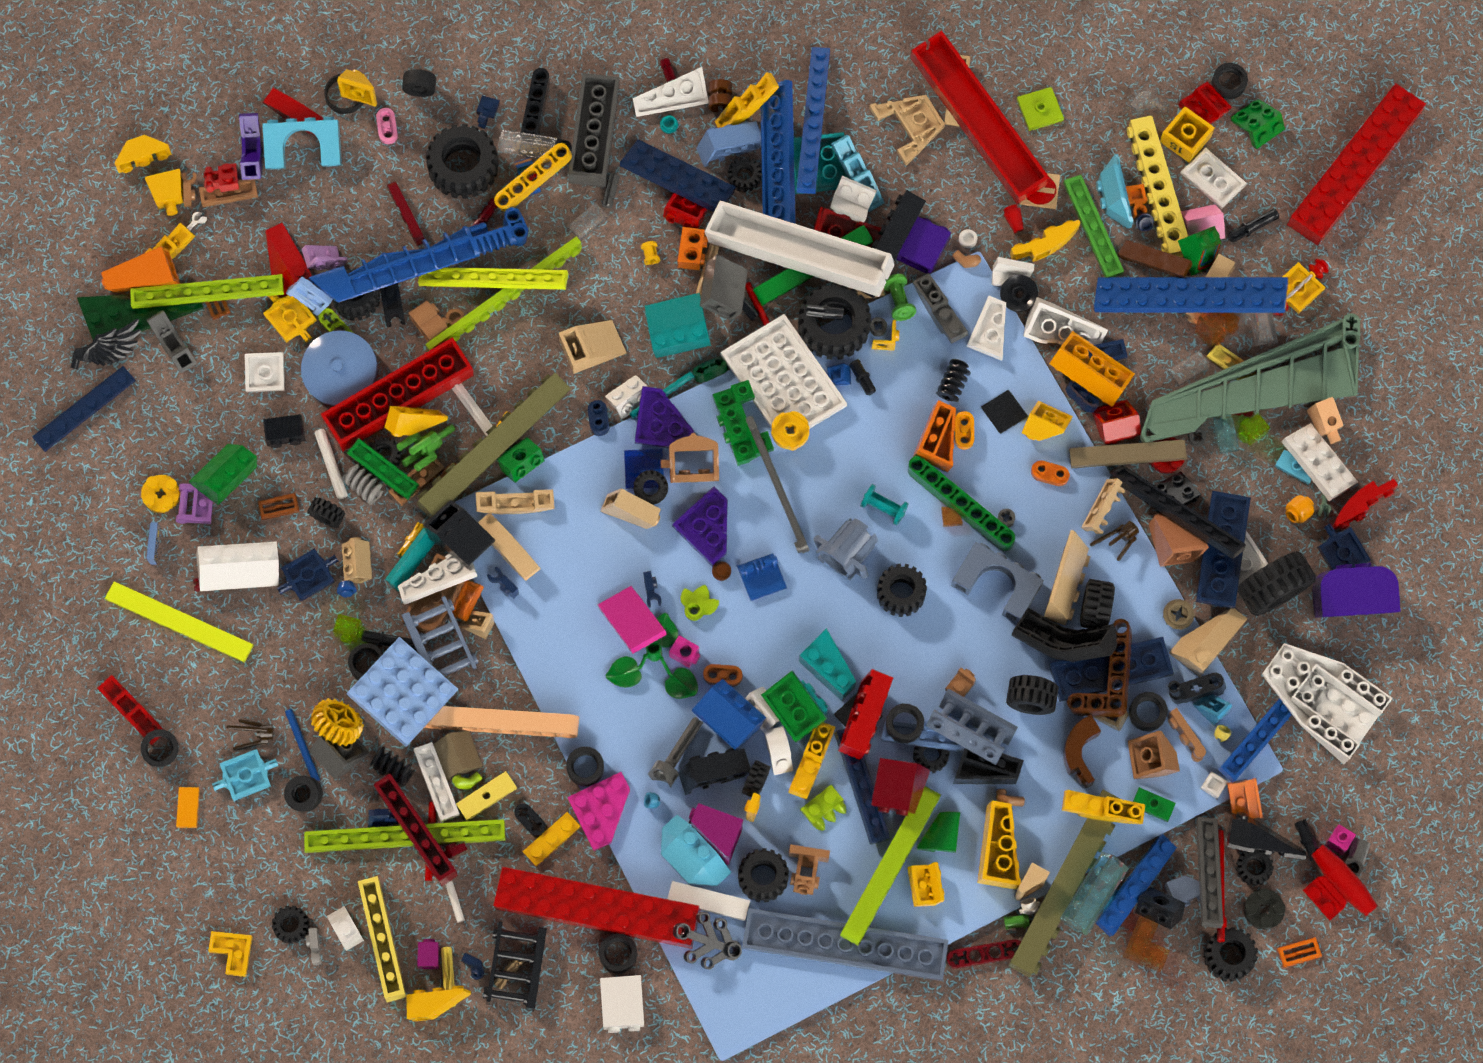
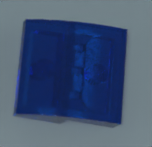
(639, 461)

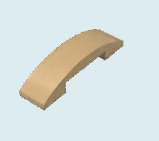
(514, 502)

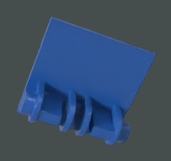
(762, 577)

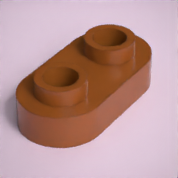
(722, 672)

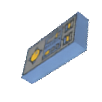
(153, 543)

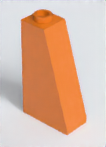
(146, 270)

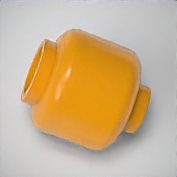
(1299, 509)

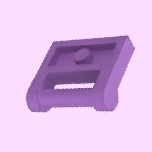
(201, 507)

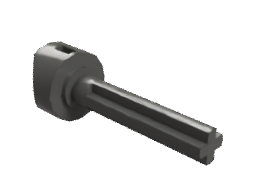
(665, 770)

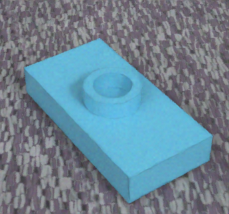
(1289, 465)

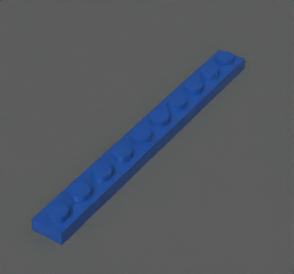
(813, 120)

